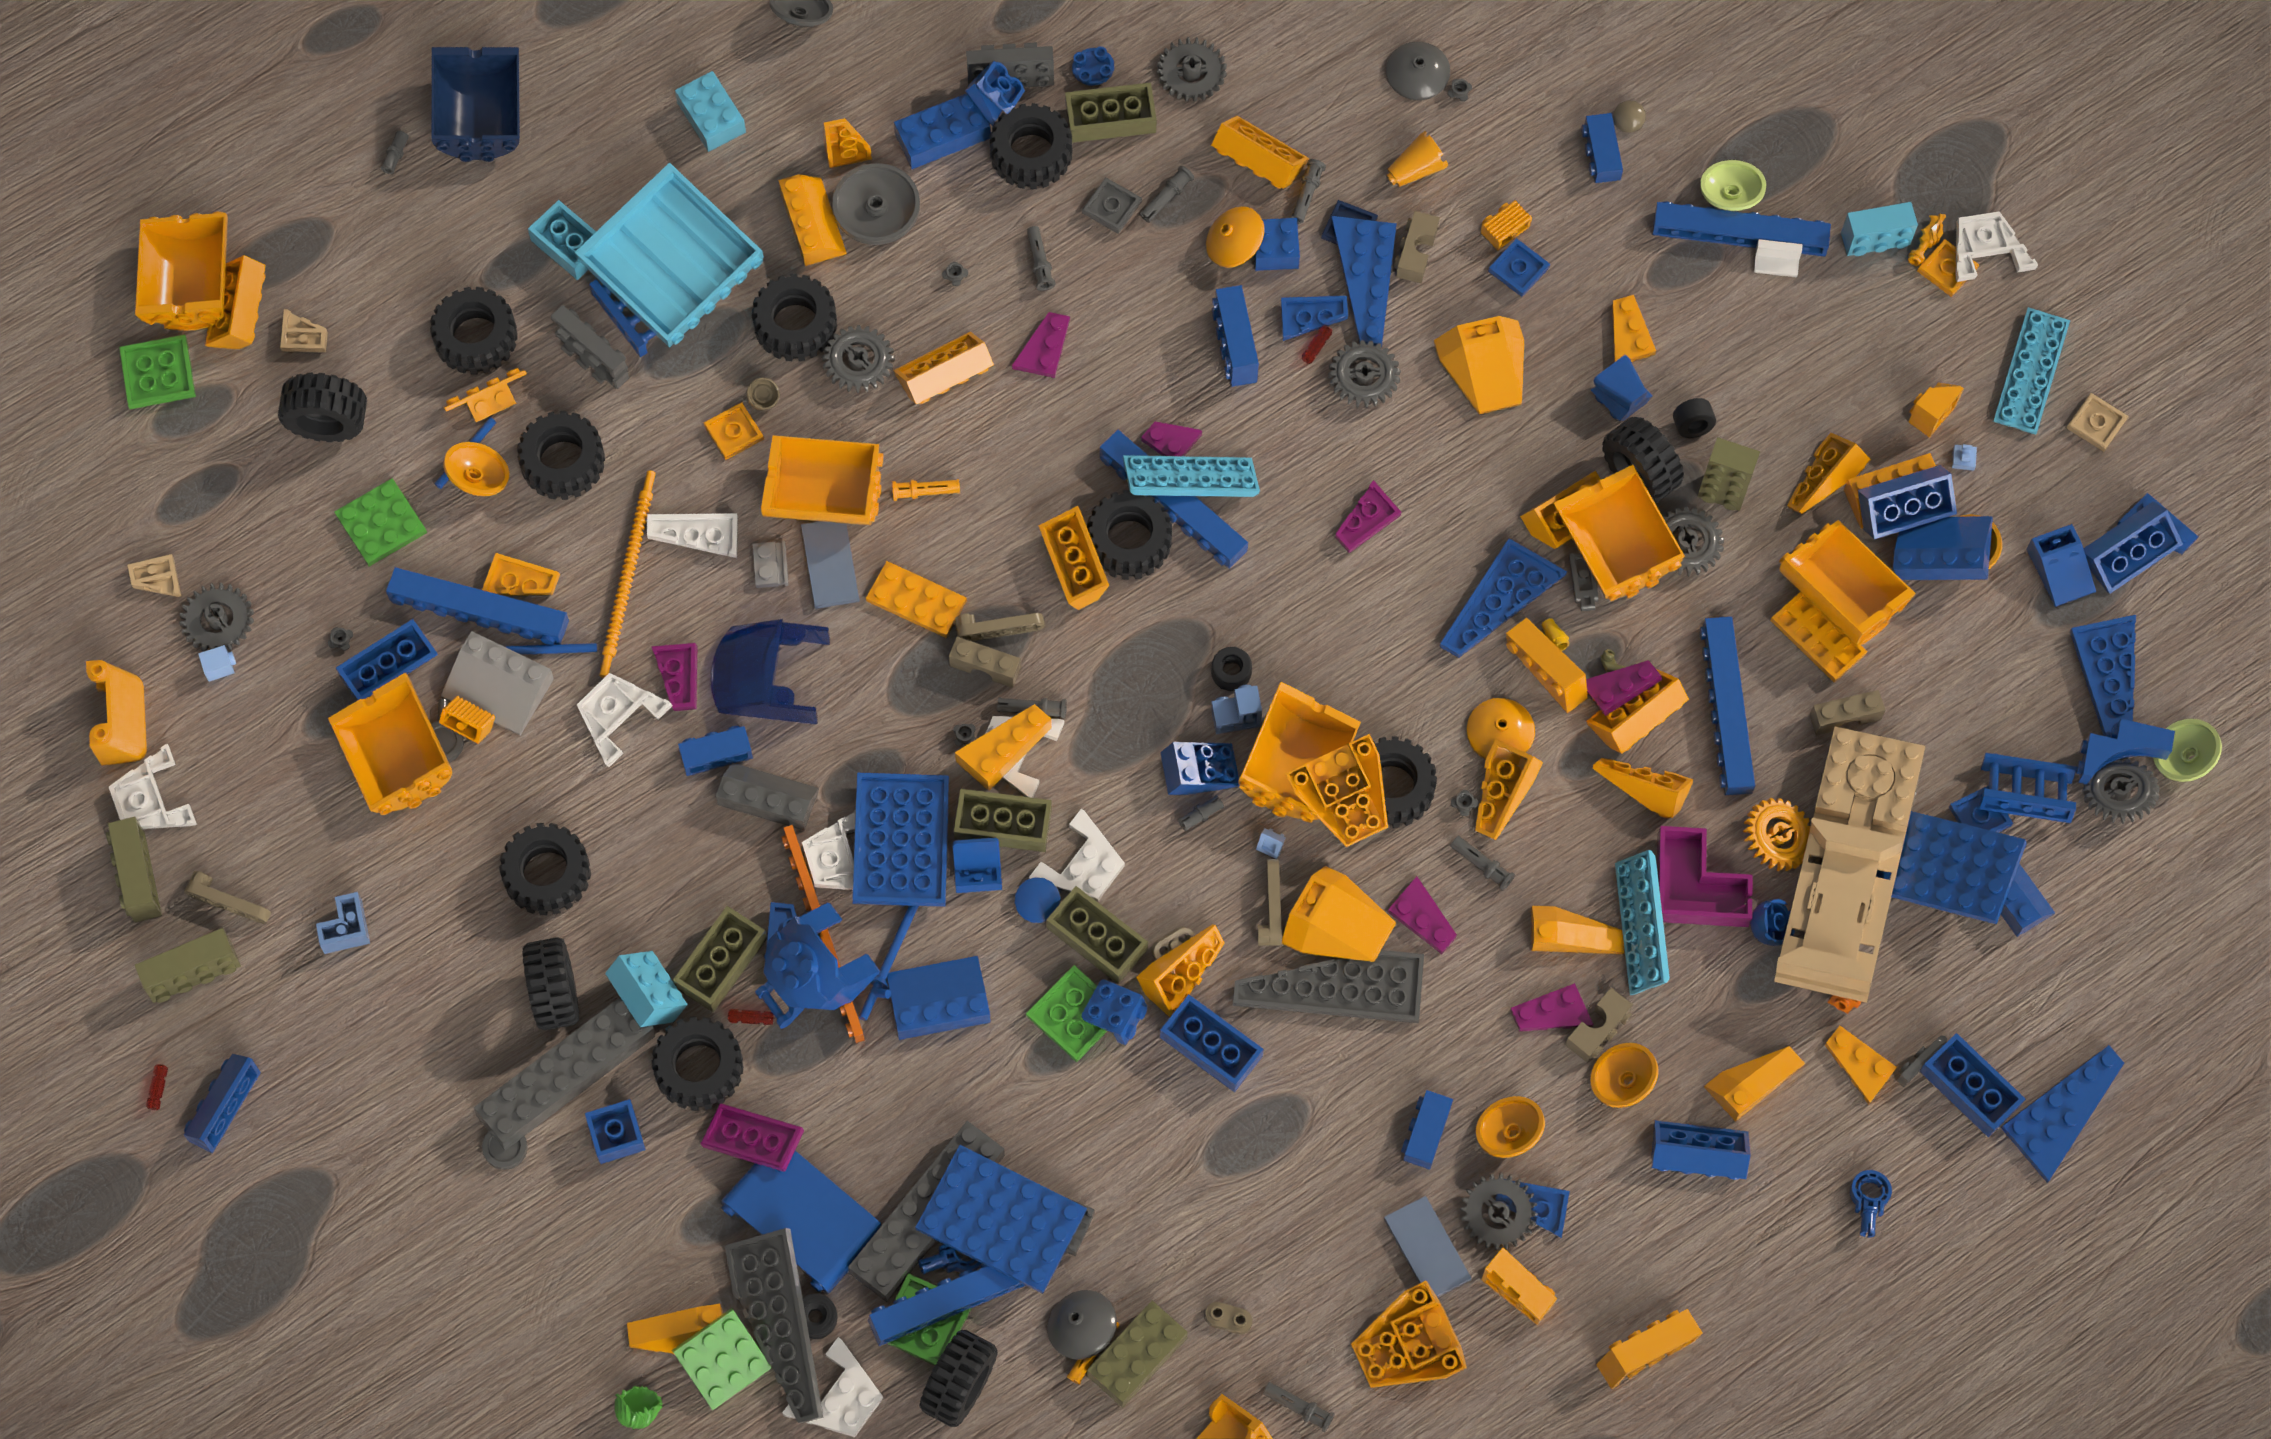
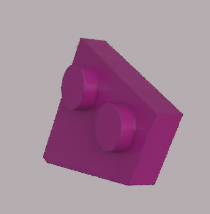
(1170, 439)

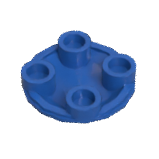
(1093, 66)
(1037, 899)

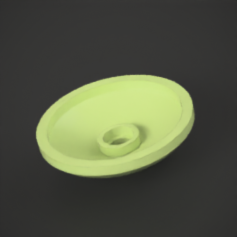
(1733, 185)
(2194, 739)

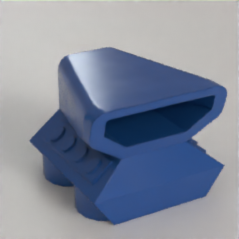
(995, 91)
(1620, 389)

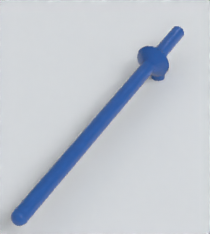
(880, 988)

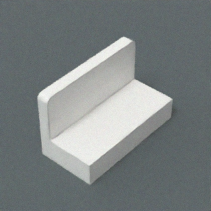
(1777, 258)

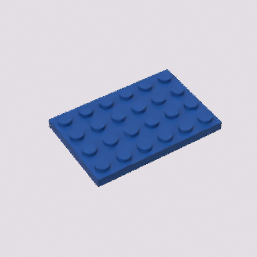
(901, 839)
(1956, 867)
(1001, 1219)

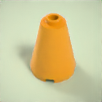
(1417, 161)

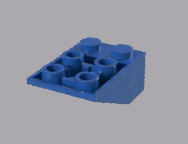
(2062, 565)
(1199, 767)

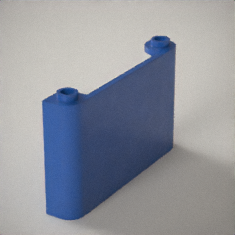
(823, 1219)

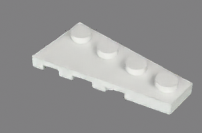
(698, 531)

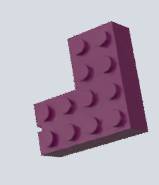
(1689, 891)

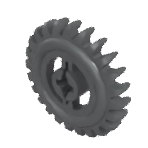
(1191, 69)
(861, 372)
(1362, 388)
(1708, 530)
(211, 601)
(2118, 799)
(1515, 1228)

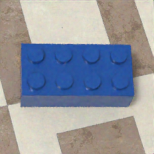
(941, 130)
(1235, 336)
(1907, 502)
(1211, 1043)
(1972, 1085)

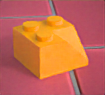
(1934, 407)

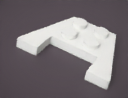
(1987, 236)
(610, 706)
(1021, 782)
(139, 795)
(830, 856)
(1093, 865)
(850, 1398)

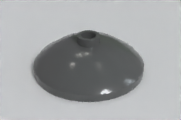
(802, 12)
(1415, 80)
(1087, 1334)

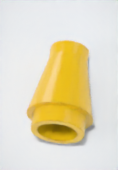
(1555, 634)

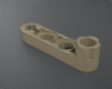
(973, 631)
(199, 889)
(1271, 934)

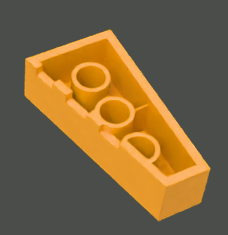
(1548, 664)
(1001, 748)
(1648, 1347)

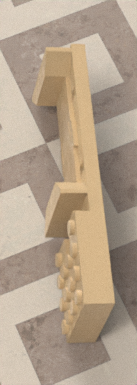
(1856, 831)

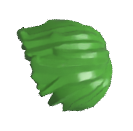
(637, 1407)

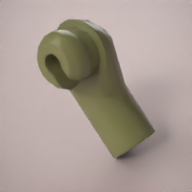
(1609, 662)

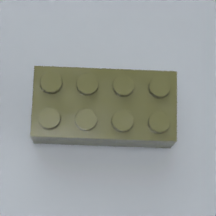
(1111, 112)
(1728, 474)
(1011, 819)
(134, 869)
(1097, 934)
(720, 959)
(188, 966)
(1137, 1354)

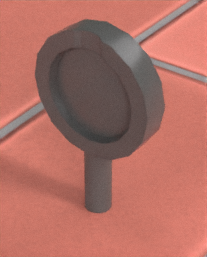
(450, 741)
(499, 1157)

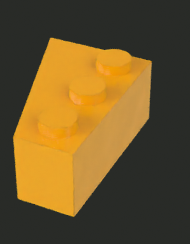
(1519, 1286)

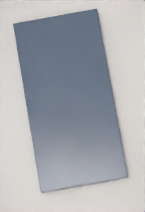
(830, 564)
(1427, 1247)

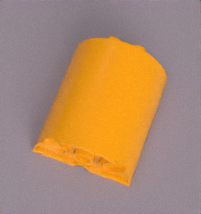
(182, 270)
(822, 480)
(1620, 534)
(1846, 582)
(1289, 737)
(392, 748)

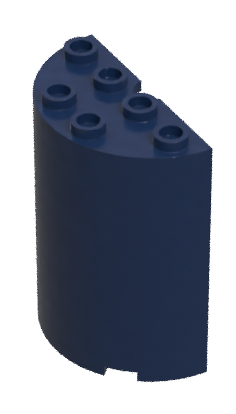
(475, 102)

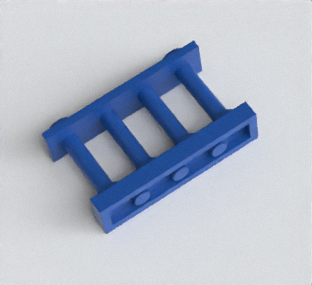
(624, 324)
(2022, 804)

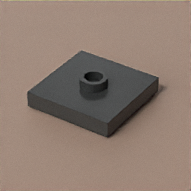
(1112, 205)

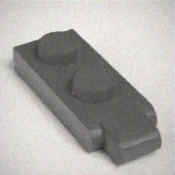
(1583, 583)
(1909, 1070)

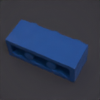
(1602, 148)
(715, 750)
(1426, 1129)

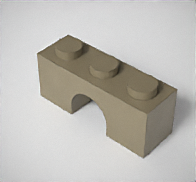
(1421, 230)
(999, 665)
(1861, 708)
(1588, 1041)

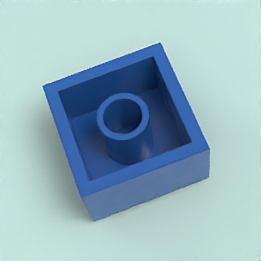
(1279, 245)
(615, 1131)

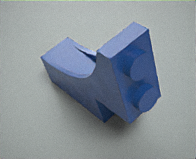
(2125, 741)

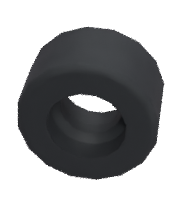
(1694, 418)
(1231, 655)

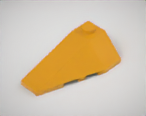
(844, 144)
(1834, 464)
(1544, 521)
(1505, 784)
(1657, 792)
(1565, 931)
(1178, 971)
(1750, 1082)
(671, 1329)

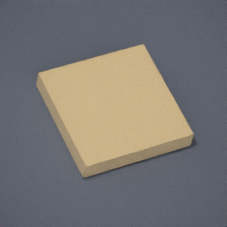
(2097, 422)

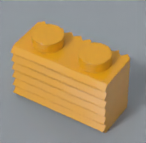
(1506, 224)
(467, 719)

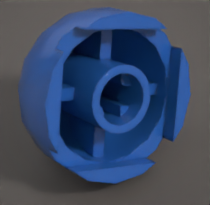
(1770, 922)

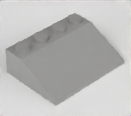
(498, 682)

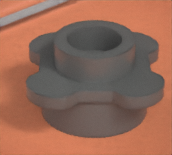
(1460, 84)
(952, 268)
(335, 634)
(959, 730)
(1467, 797)

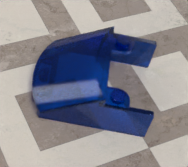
(747, 666)

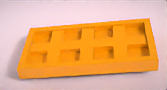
(916, 599)
(1818, 637)

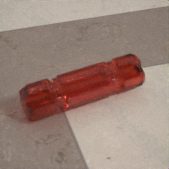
(1316, 344)
(750, 1017)
(157, 1087)

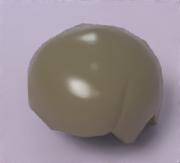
(1629, 116)
(762, 394)

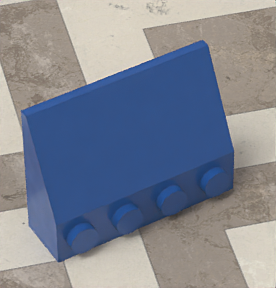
(1945, 550)
(938, 997)

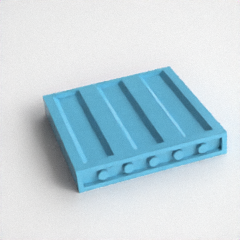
(670, 255)

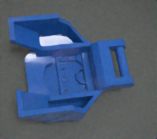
(807, 972)

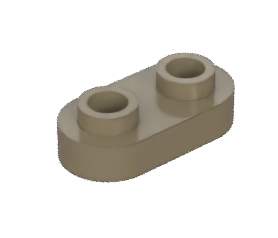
(1171, 941)
(1227, 1320)

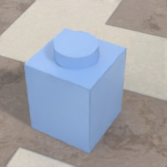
(217, 663)

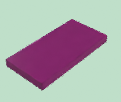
(752, 1137)

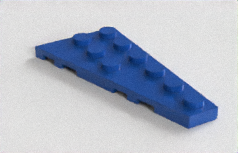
(1366, 263)
(1506, 588)
(2108, 667)
(2056, 1119)

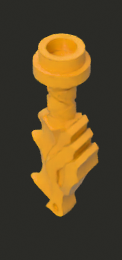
(1931, 236)

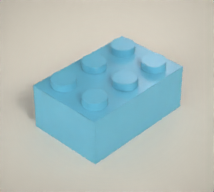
(710, 111)
(1879, 229)
(559, 235)
(646, 988)

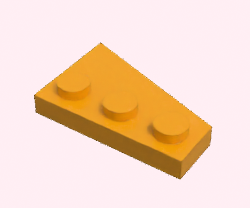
(1630, 331)
(519, 578)
(1862, 1064)

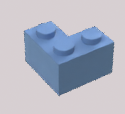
(1239, 712)
(346, 931)

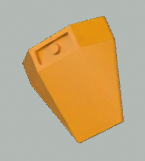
(1485, 361)
(1345, 790)
(1337, 919)
(1410, 1342)

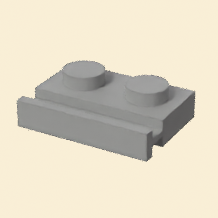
(770, 564)

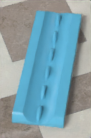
(2031, 371)
(1191, 476)
(1642, 922)

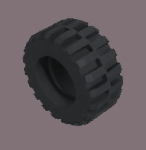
(1036, 170)
(790, 292)
(466, 306)
(322, 407)
(557, 429)
(1646, 448)
(1137, 509)
(1419, 767)
(539, 841)
(550, 983)
(697, 1034)
(958, 1378)

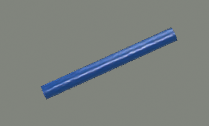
(478, 437)
(554, 649)

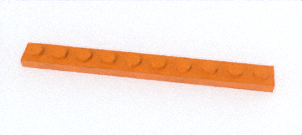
(811, 902)

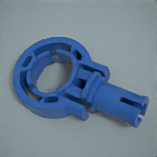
(1870, 1205)
(952, 1264)

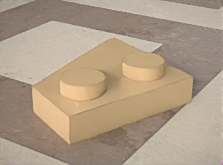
(302, 335)
(155, 575)

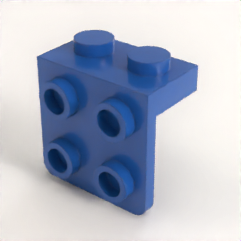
(977, 865)
(1115, 1010)

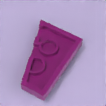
(1045, 347)
(1368, 518)
(679, 673)
(1622, 685)
(1423, 917)
(1553, 1010)

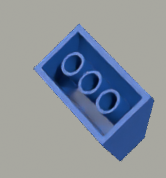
(2132, 546)
(386, 660)
(2025, 904)
(222, 1102)
(1700, 1150)

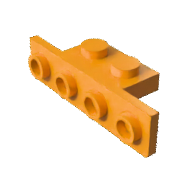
(489, 399)

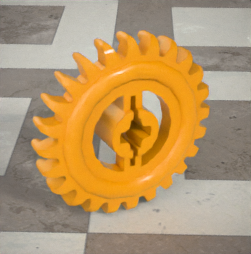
(1768, 847)

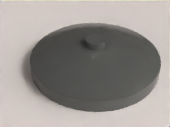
(876, 204)

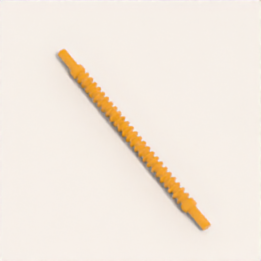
(609, 651)

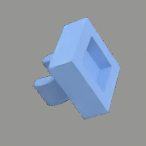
(1964, 457)
(1270, 843)

